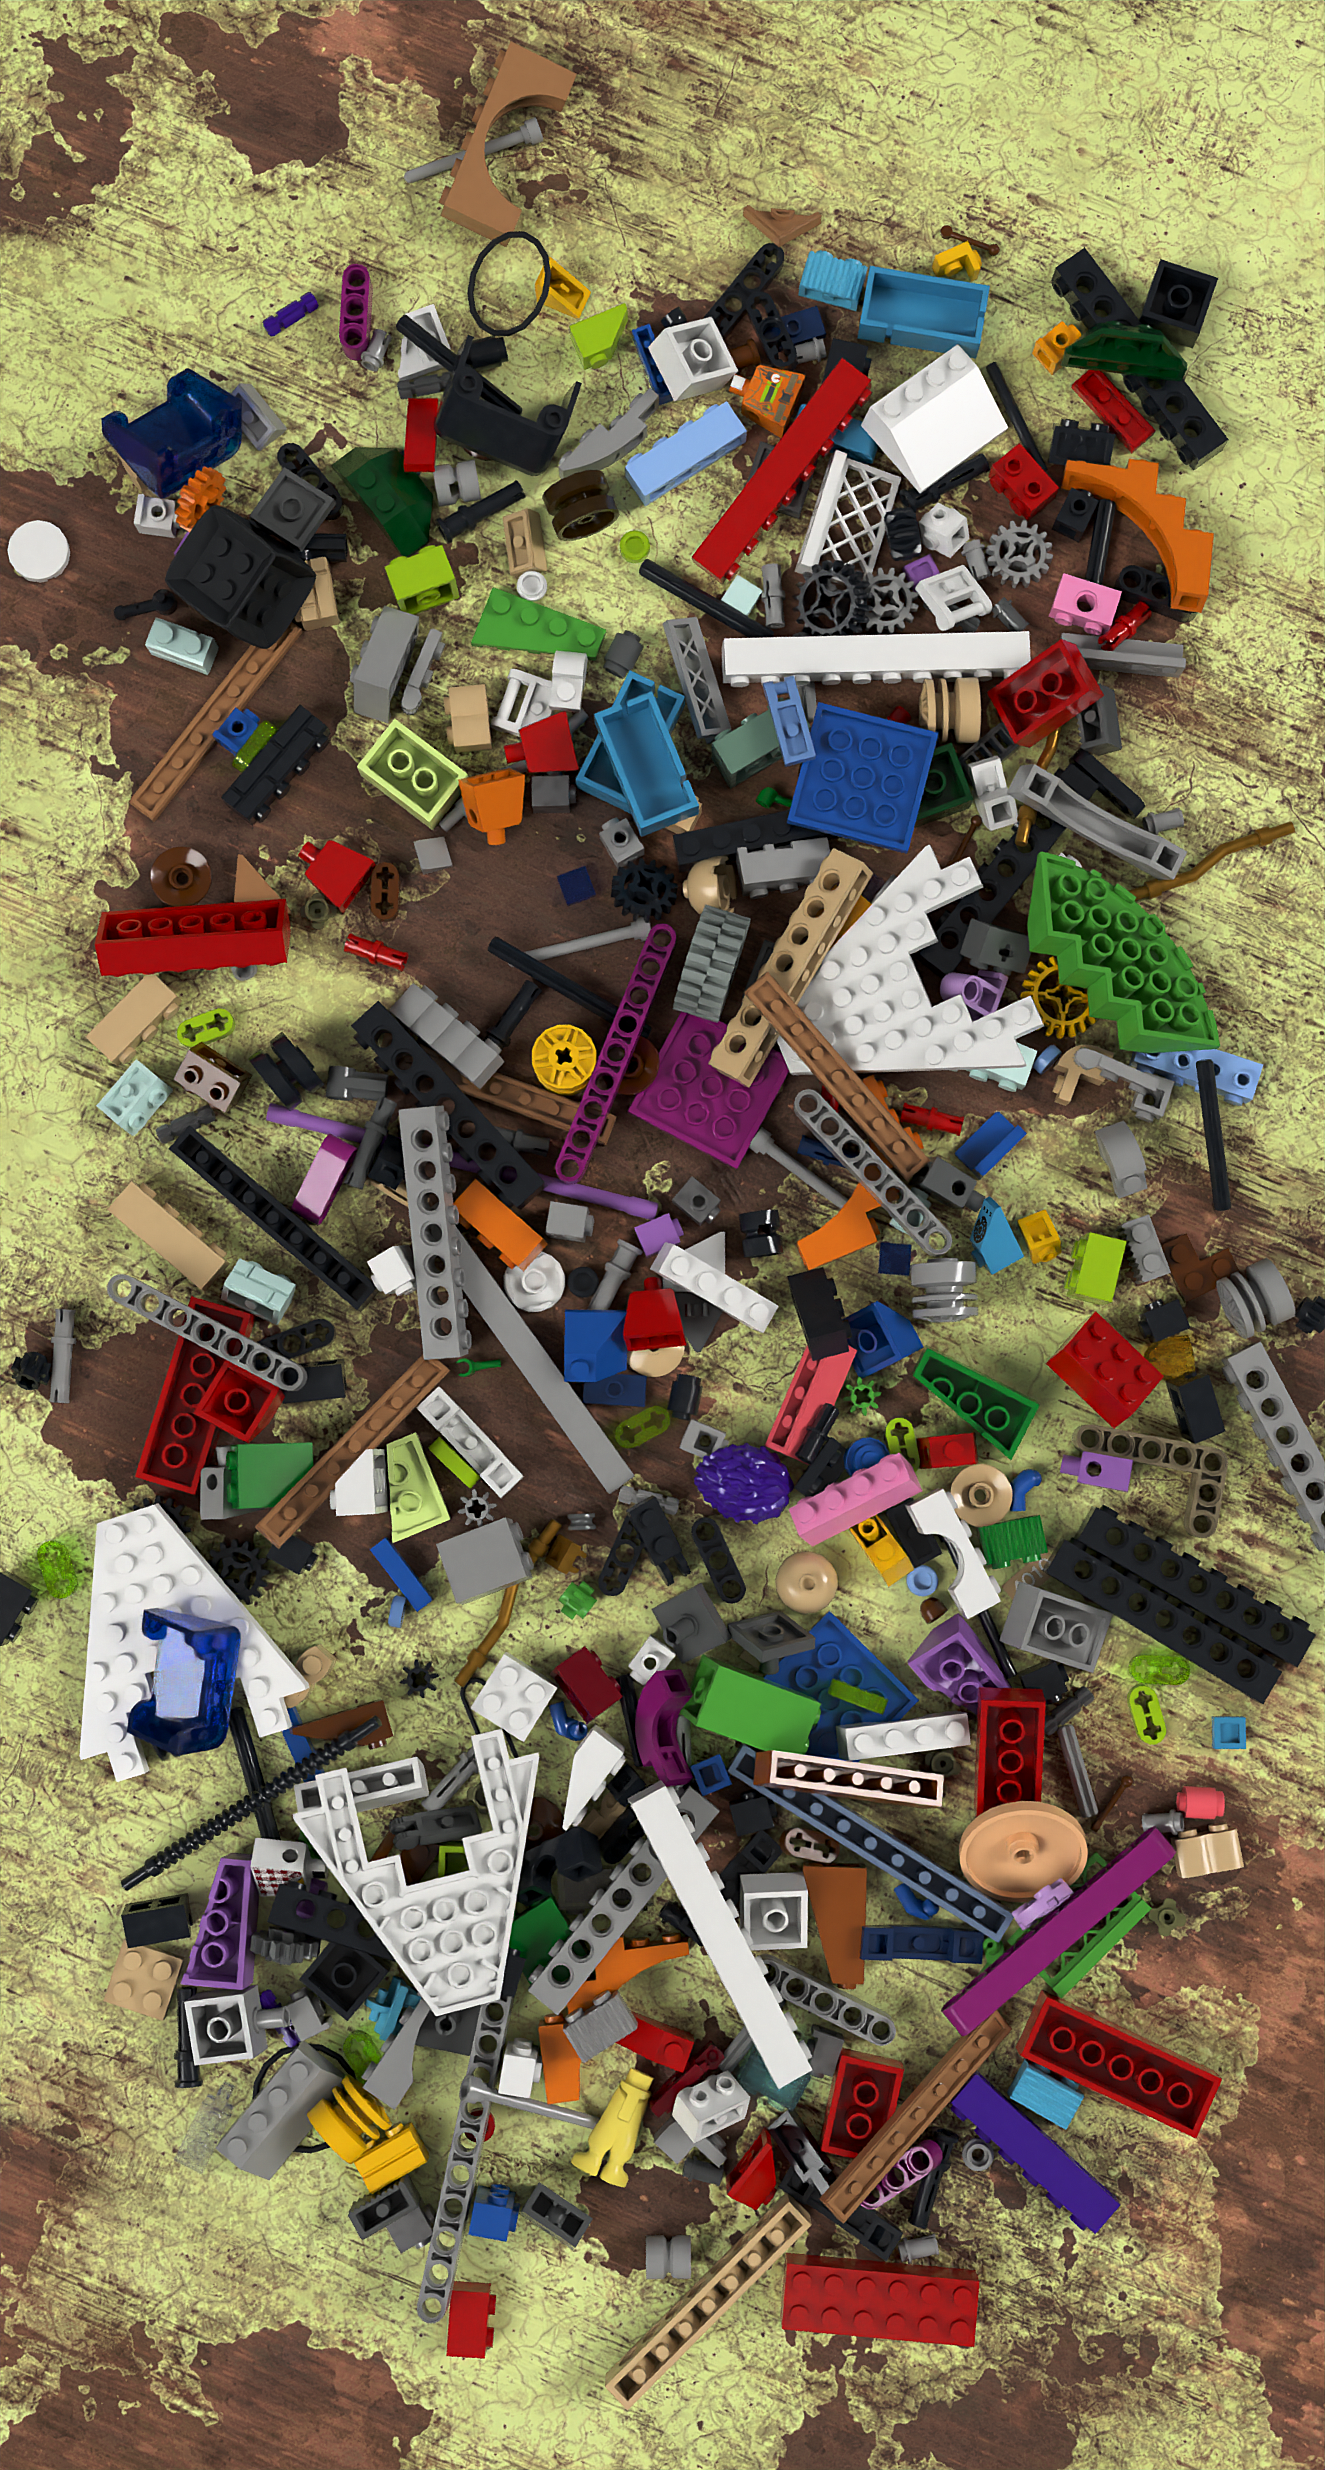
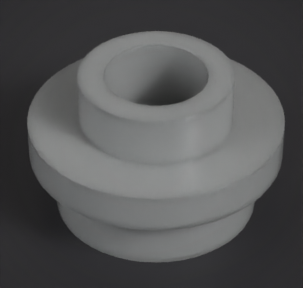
(981, 2163)

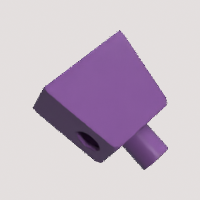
(1114, 1473)

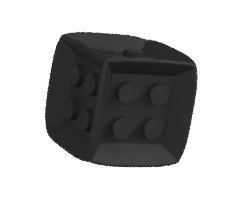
(240, 577)

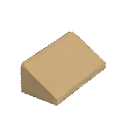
(524, 542)

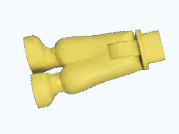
(617, 2130)

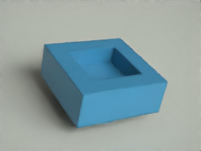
(1228, 1732)

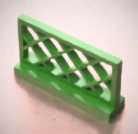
(1099, 1945)

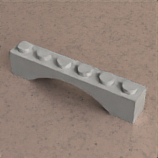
(1062, 804)
(394, 2073)

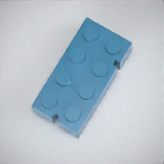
(923, 311)
(646, 764)
(597, 773)

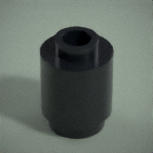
(487, 353)
(685, 1396)

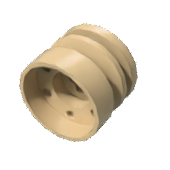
(951, 710)

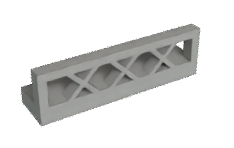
(1131, 656)
(697, 677)

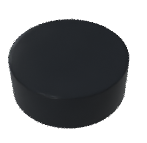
(583, 1282)

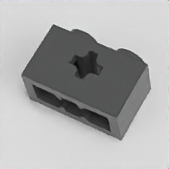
(996, 946)
(556, 2216)

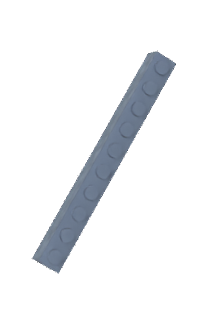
(883, 1851)

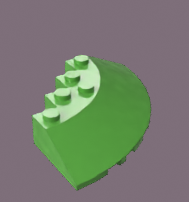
(1110, 949)

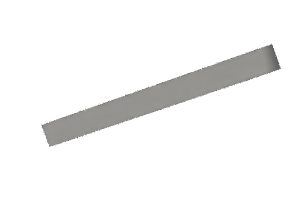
(539, 1369)
(470, 2158)

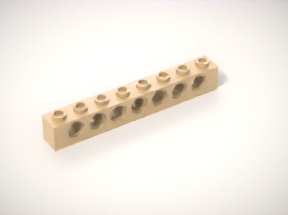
(805, 957)
(707, 2300)

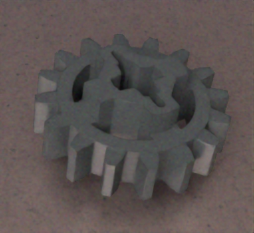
(284, 1945)

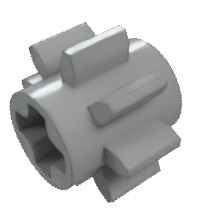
(470, 1502)

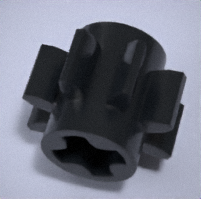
(1311, 1315)
(31, 1370)
(411, 1678)

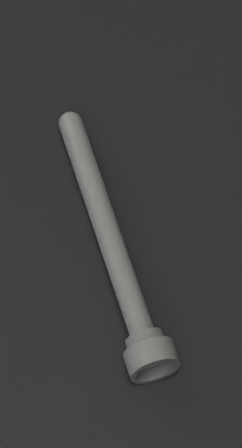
(528, 133)
(638, 930)
(765, 1144)
(474, 2090)

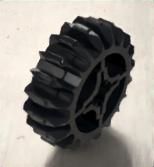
(820, 583)

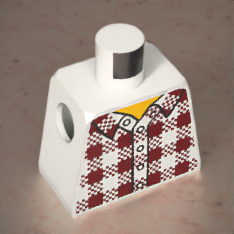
(280, 1861)

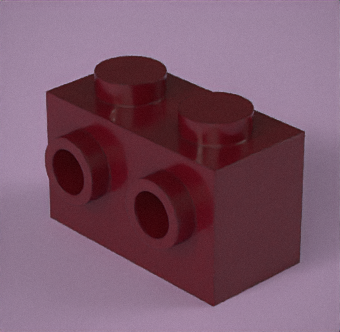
(587, 1684)

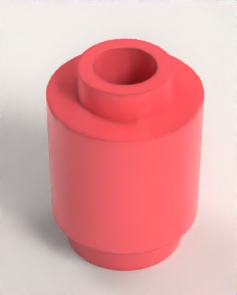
(1200, 1802)

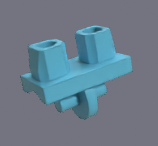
(388, 2005)

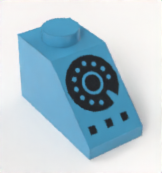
(993, 1239)

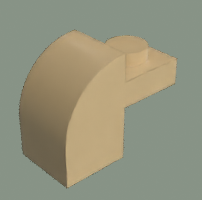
(1066, 1084)

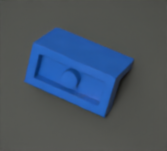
(989, 1144)

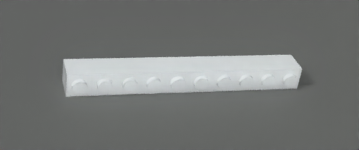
(874, 657)
(720, 1934)

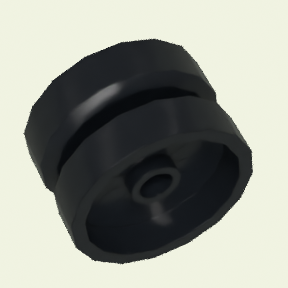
(286, 1071)

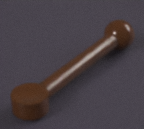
(947, 232)
(976, 821)
(1126, 1782)

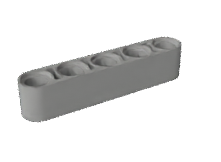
(834, 2011)

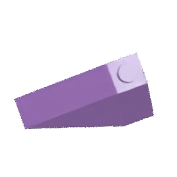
(956, 1663)

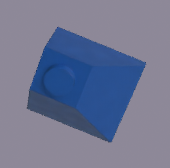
(880, 1338)
(594, 1344)

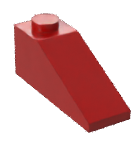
(659, 2042)

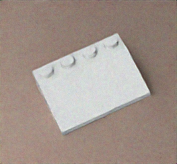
(936, 419)

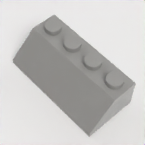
(278, 2114)

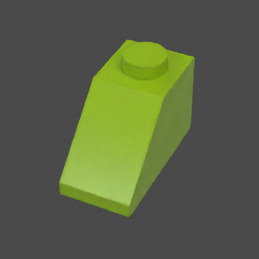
(598, 336)

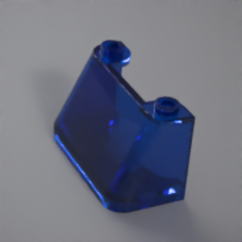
(188, 431)
(190, 1683)

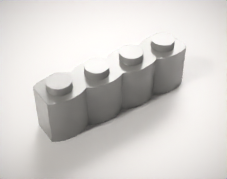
(446, 1035)

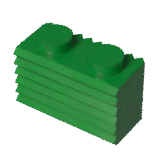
(1012, 1540)

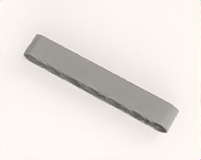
(866, 1158)
(191, 1330)

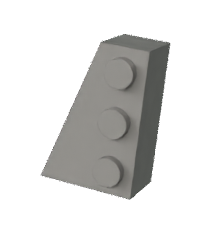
(383, 662)
(780, 867)

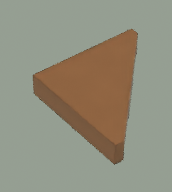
(781, 224)
(251, 885)

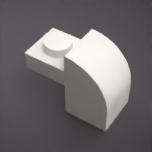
(568, 681)
(991, 795)

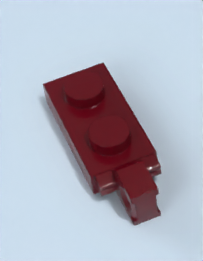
(706, 2059)

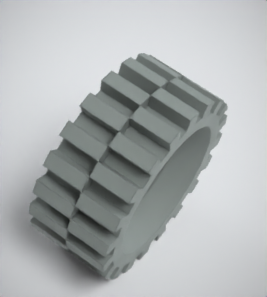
(711, 963)

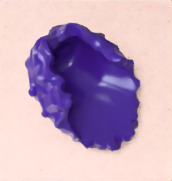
(744, 1483)

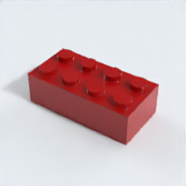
(1008, 1746)

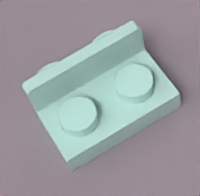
(134, 1098)

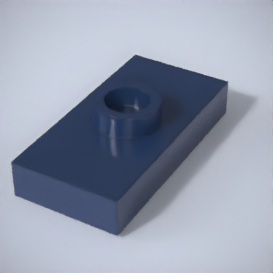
(801, 327)
(617, 1390)

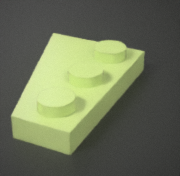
(413, 1489)

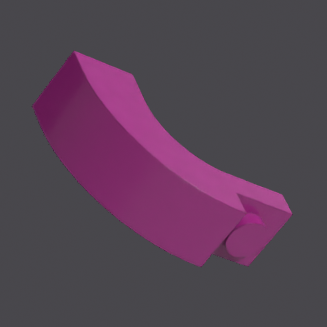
(656, 1726)

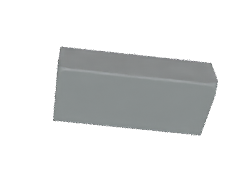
(258, 419)

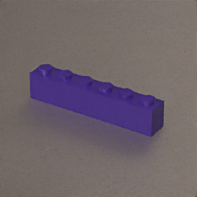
(1035, 2152)

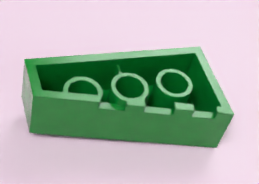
(986, 1404)

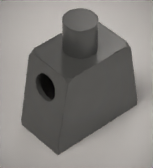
(937, 1181)

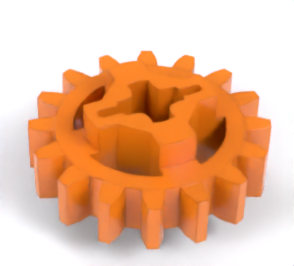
(198, 496)

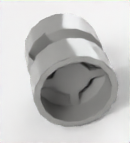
(467, 486)
(668, 2257)

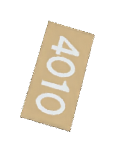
(1029, 1574)

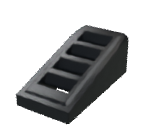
(999, 730)

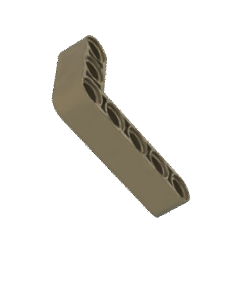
(1164, 1458)

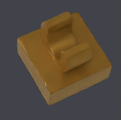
(564, 1554)

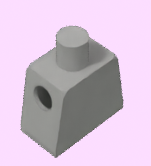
(214, 1490)

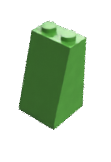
(750, 1708)

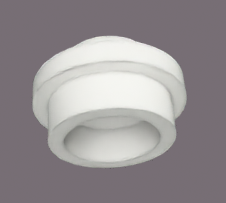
(532, 586)

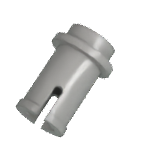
(376, 350)
(811, 351)
(976, 559)
(1163, 821)
(1164, 1822)
(917, 2248)

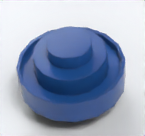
(863, 1454)

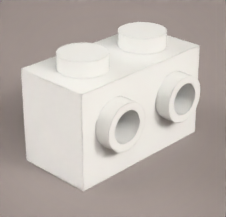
(394, 1271)
(520, 2068)
(710, 2106)

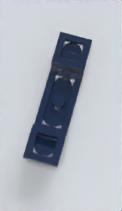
(921, 1943)

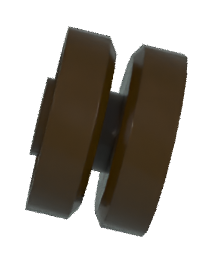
(580, 505)

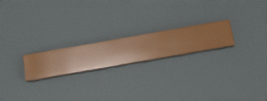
(197, 738)
(836, 1076)
(516, 1096)
(365, 1434)
(913, 2117)

